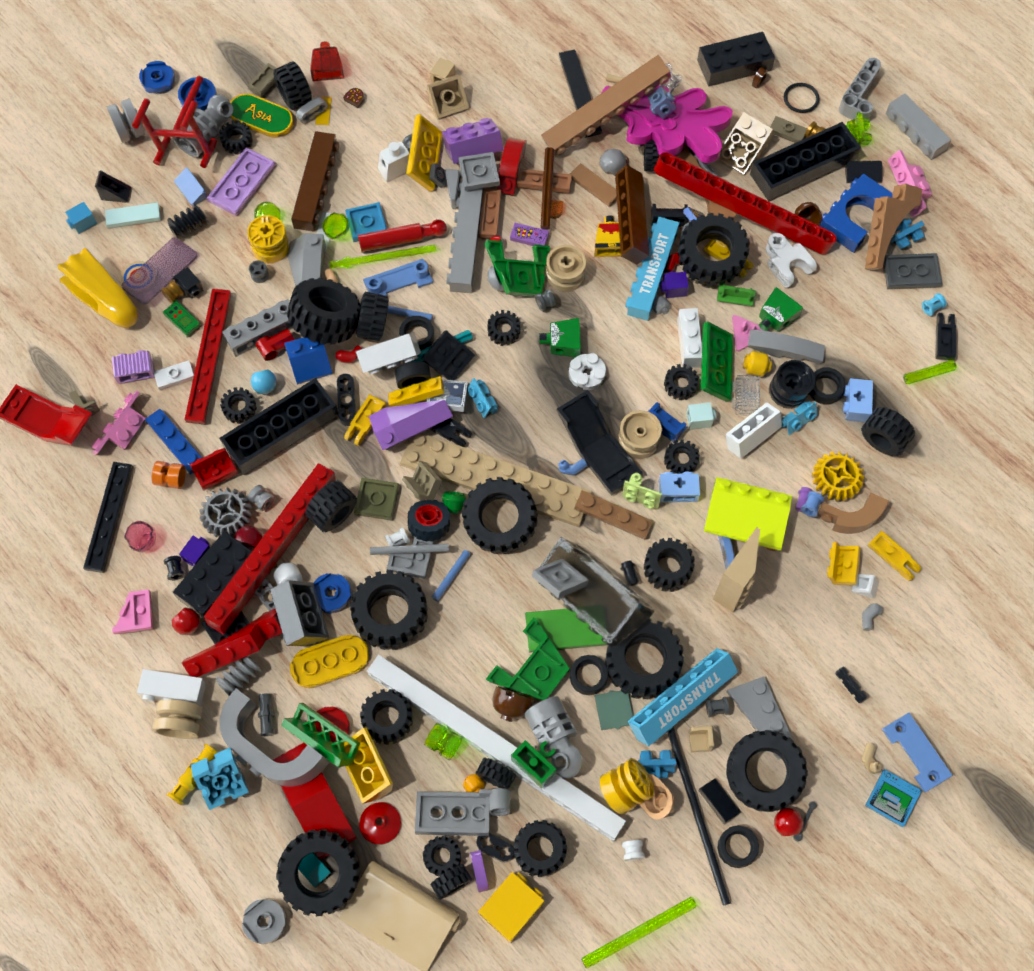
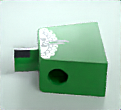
(779, 311)
(563, 338)

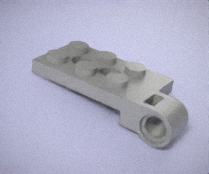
(476, 809)

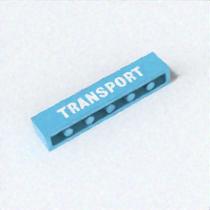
(652, 269)
(682, 697)

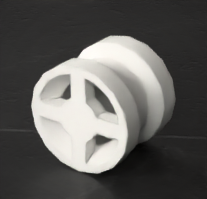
(633, 850)

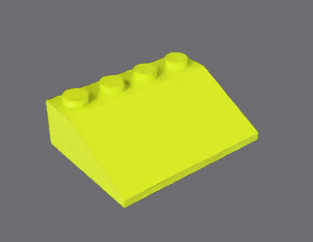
(740, 508)

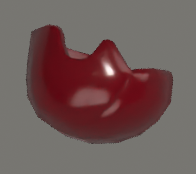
(249, 535)

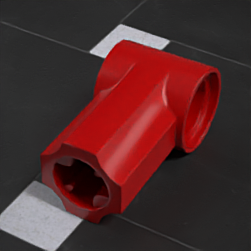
(271, 346)

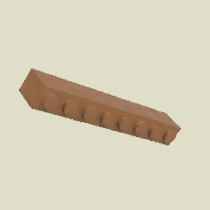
(606, 105)

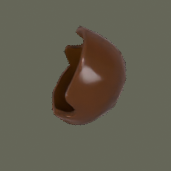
(810, 212)

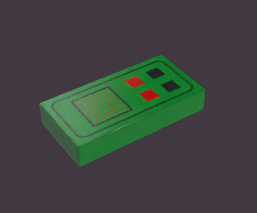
(181, 319)

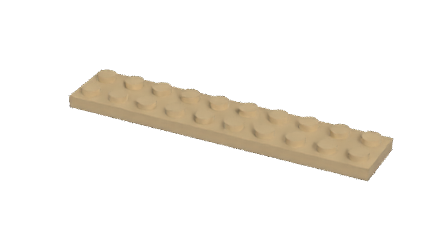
(468, 468)

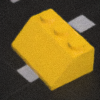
(367, 769)

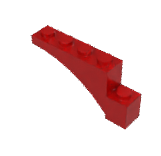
(237, 646)

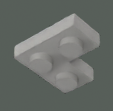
(411, 564)

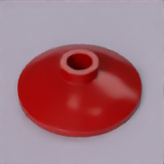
(387, 831)

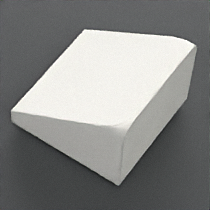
(866, 585)

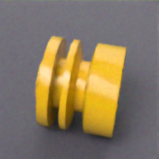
(268, 239)
(626, 786)

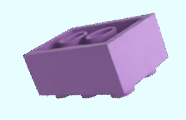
(472, 139)

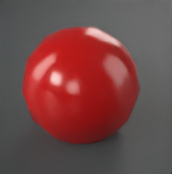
(186, 621)
(788, 822)

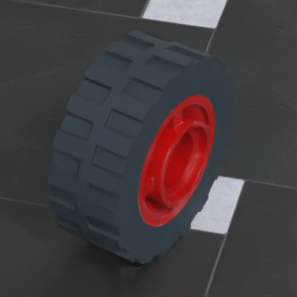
(428, 520)

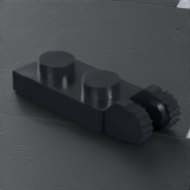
(945, 338)
(448, 430)

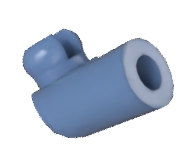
(571, 469)

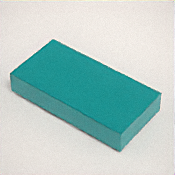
(313, 870)

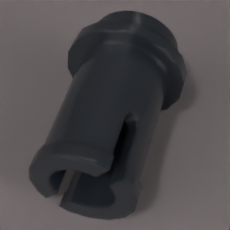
(629, 573)

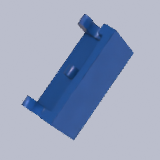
(670, 426)

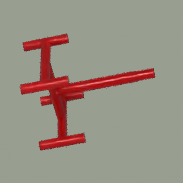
(180, 128)

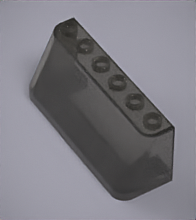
(606, 601)

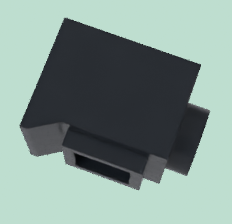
(188, 283)

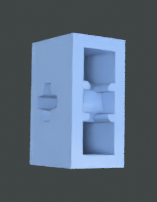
(858, 399)
(688, 491)

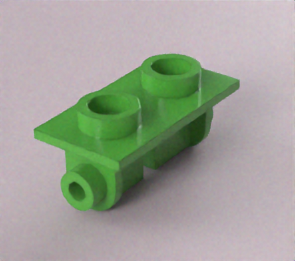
(735, 295)

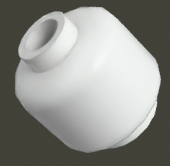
(286, 572)

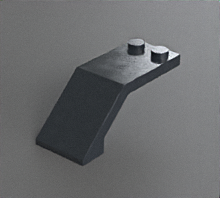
(596, 443)

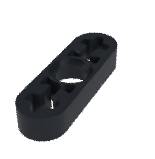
(351, 406)

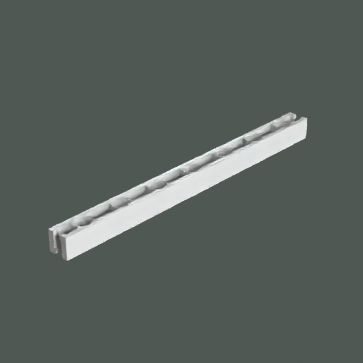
(493, 746)

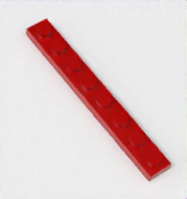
(208, 356)

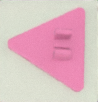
(741, 331)

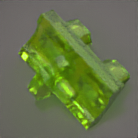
(857, 127)

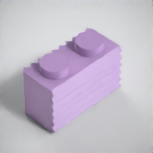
(133, 366)

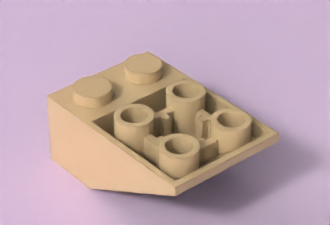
(745, 143)

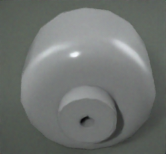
(661, 305)

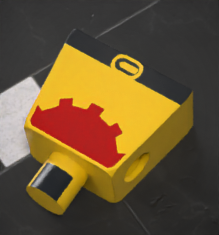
(607, 238)

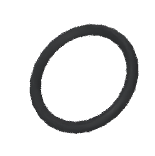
(801, 110)

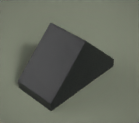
(111, 188)

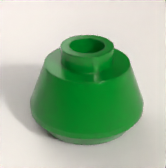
(453, 500)

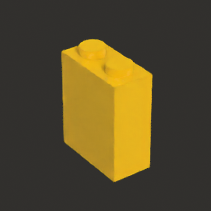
(511, 906)

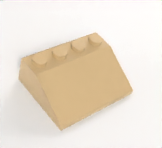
(737, 578)

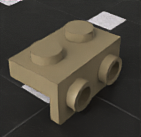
(424, 482)

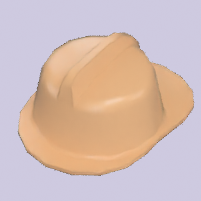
(662, 801)

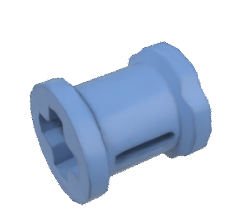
(812, 504)

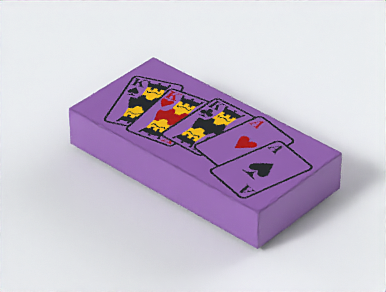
(528, 235)

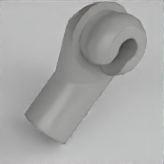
(868, 614)

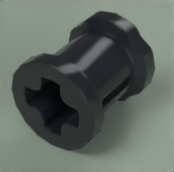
(177, 573)

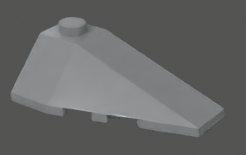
(307, 257)

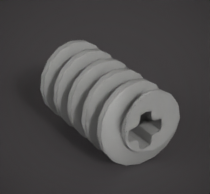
(238, 674)

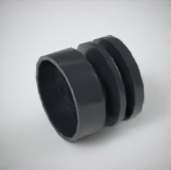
(792, 384)

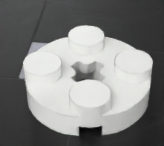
(591, 362)

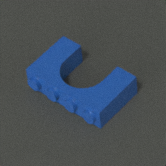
(862, 192)

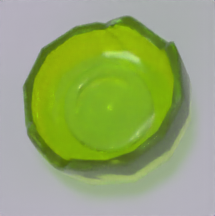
(267, 208)
(335, 226)

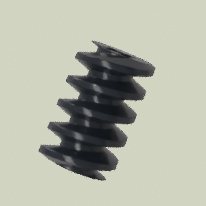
(186, 220)

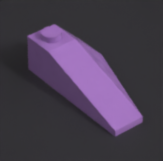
(402, 422)

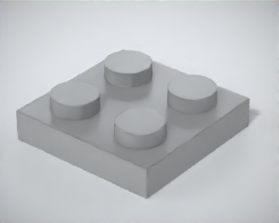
(479, 171)
(560, 578)

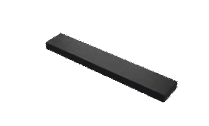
(576, 82)
(108, 517)

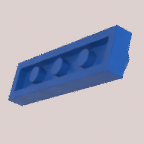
(173, 439)

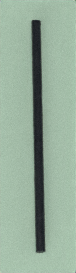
(698, 817)

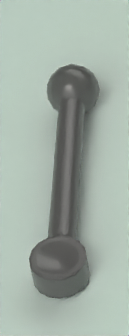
(812, 805)

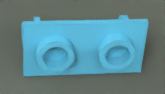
(478, 392)
(805, 413)

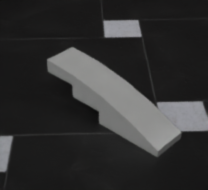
(786, 345)

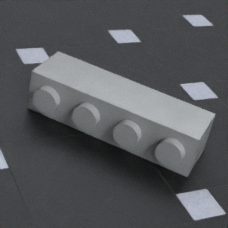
(918, 126)

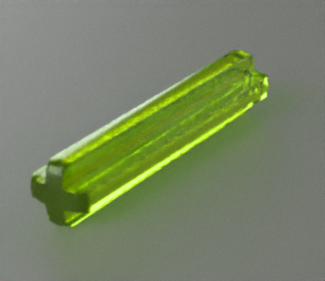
(929, 372)

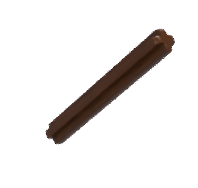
(547, 188)

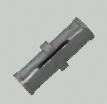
(266, 714)

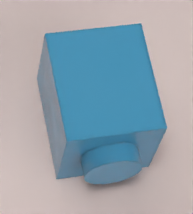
(80, 218)

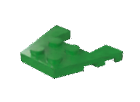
(519, 276)
(541, 670)

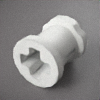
(397, 538)

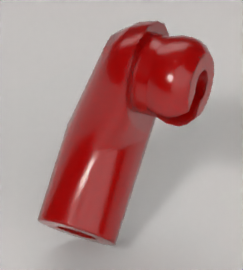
(347, 356)

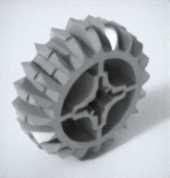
(229, 499)

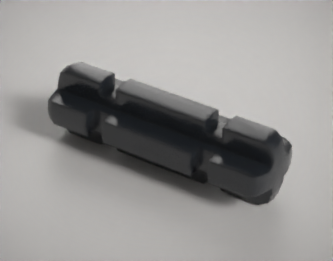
(851, 684)

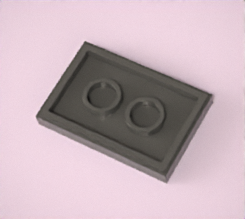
(912, 271)

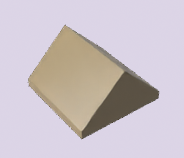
(447, 96)

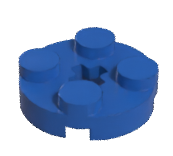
(158, 85)
(342, 593)

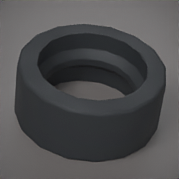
(422, 322)
(412, 373)
(837, 377)
(588, 659)
(741, 830)

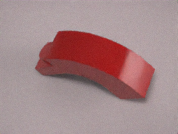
(510, 163)

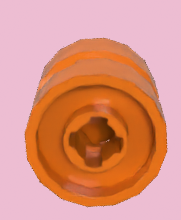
(165, 474)

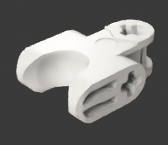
(785, 256)

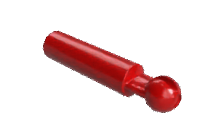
(400, 235)

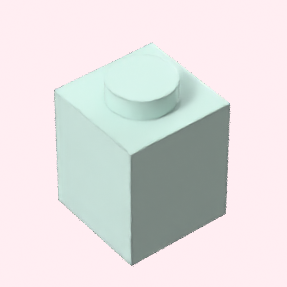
(700, 416)

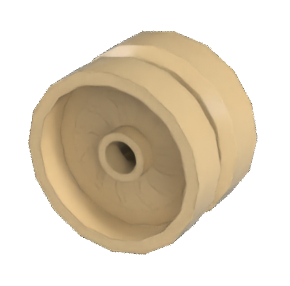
(565, 268)
(640, 434)
(177, 719)

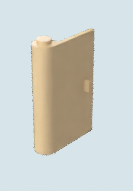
(399, 916)

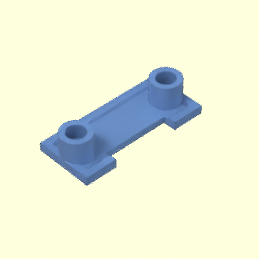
(399, 278)
(919, 751)

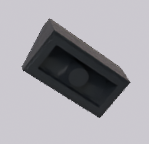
(855, 169)
(719, 801)

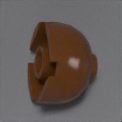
(510, 703)

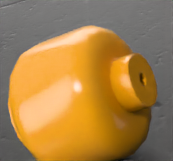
(473, 783)

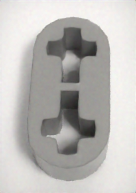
(311, 110)

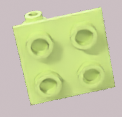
(635, 492)

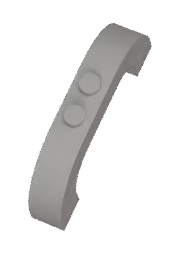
(294, 773)

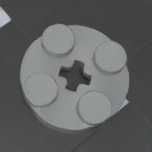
(251, 921)

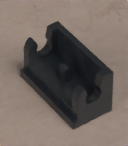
(669, 213)

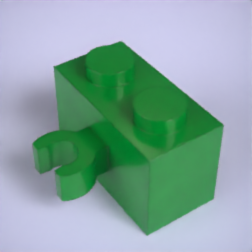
(534, 763)

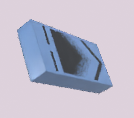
(727, 550)

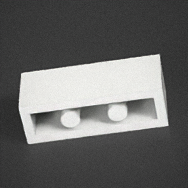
(690, 337)
(753, 430)
(165, 686)

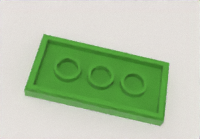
(563, 630)

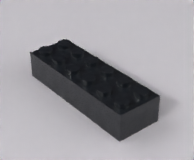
(805, 160)
(279, 426)

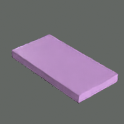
(241, 181)

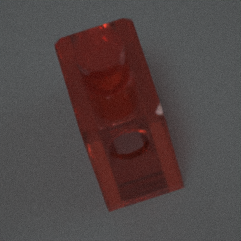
(326, 63)

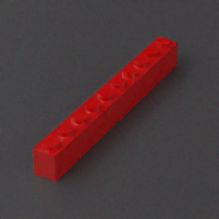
(266, 553)

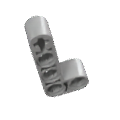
(853, 98)

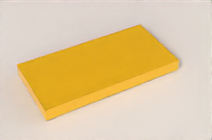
(424, 151)

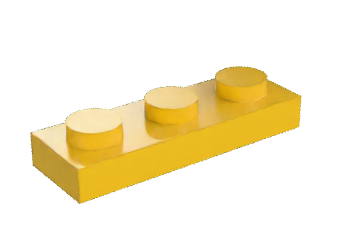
(417, 392)

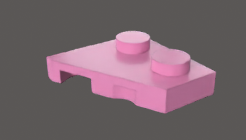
(136, 613)

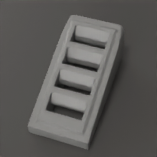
(453, 180)

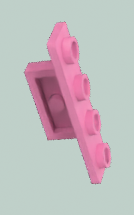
(911, 175)
(123, 427)

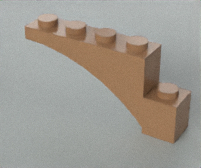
(886, 218)

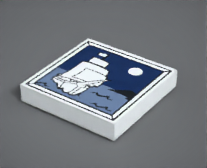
(454, 394)

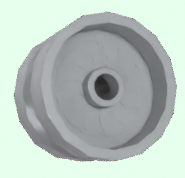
(124, 120)

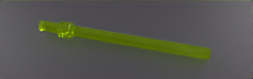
(347, 261)

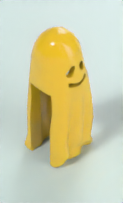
(95, 287)

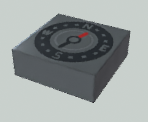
(438, 175)

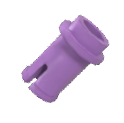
(802, 497)

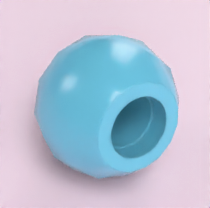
(263, 381)

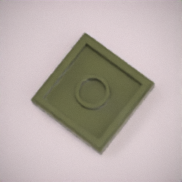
(376, 499)

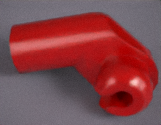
(673, 261)

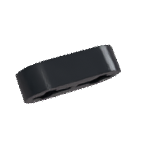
(492, 852)

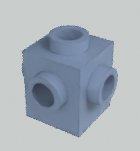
(662, 102)

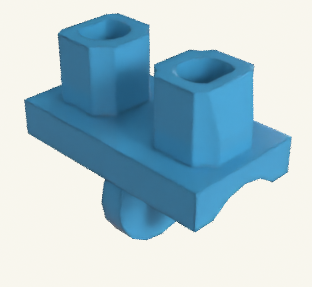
(915, 232)
(658, 767)

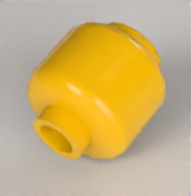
(757, 363)

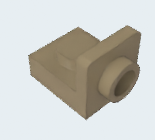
(81, 402)

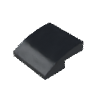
(448, 356)

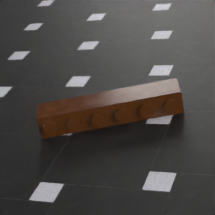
(314, 181)
(631, 215)

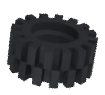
(233, 129)
(650, 155)
(503, 337)
(683, 372)
(226, 406)
(686, 448)
(495, 773)
(435, 844)
(451, 881)

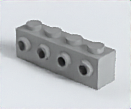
(268, 323)

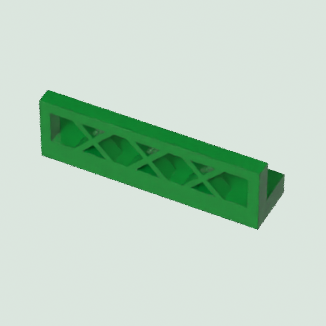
(317, 741)

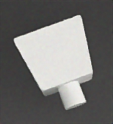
(393, 161)

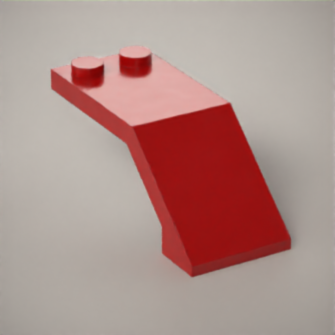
(43, 417)
(315, 803)

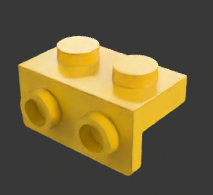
(843, 564)

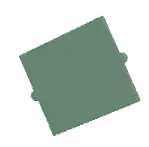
(613, 709)

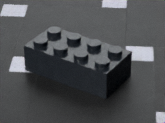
(735, 58)
(211, 574)

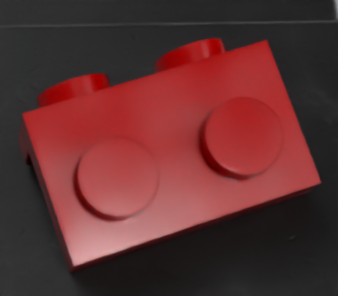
(213, 468)

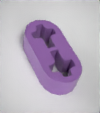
(479, 871)

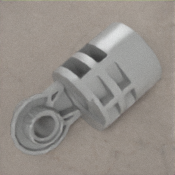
(208, 123)
(552, 724)

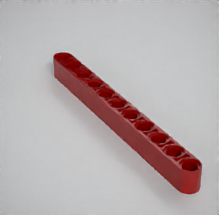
(744, 203)

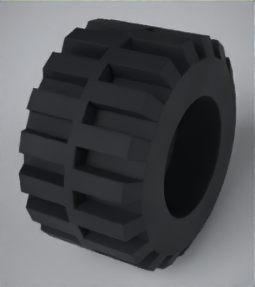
(292, 85)
(372, 316)
(888, 431)
(331, 506)
(673, 550)
(382, 700)
(545, 830)

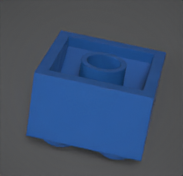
(308, 360)

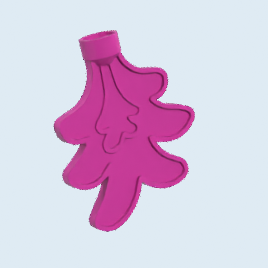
(684, 125)

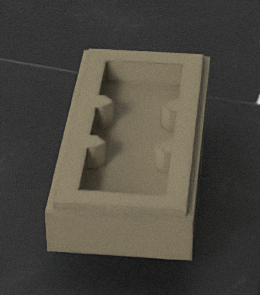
(262, 81)
(788, 130)

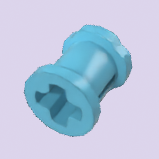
(930, 304)

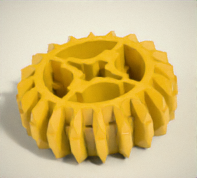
(823, 472)

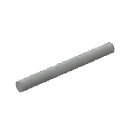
(409, 549)

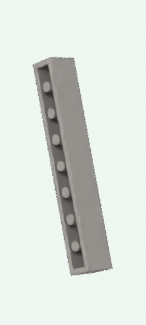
(466, 239)

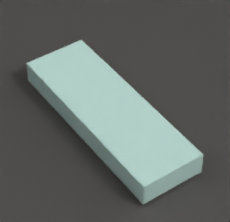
(132, 215)

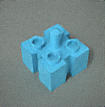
(219, 778)

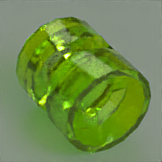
(443, 741)

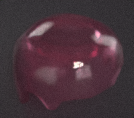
(140, 536)

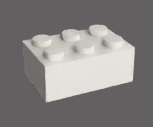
(388, 353)

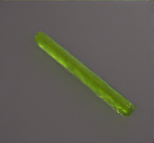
(638, 932)

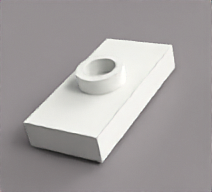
(174, 375)

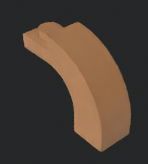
(855, 521)

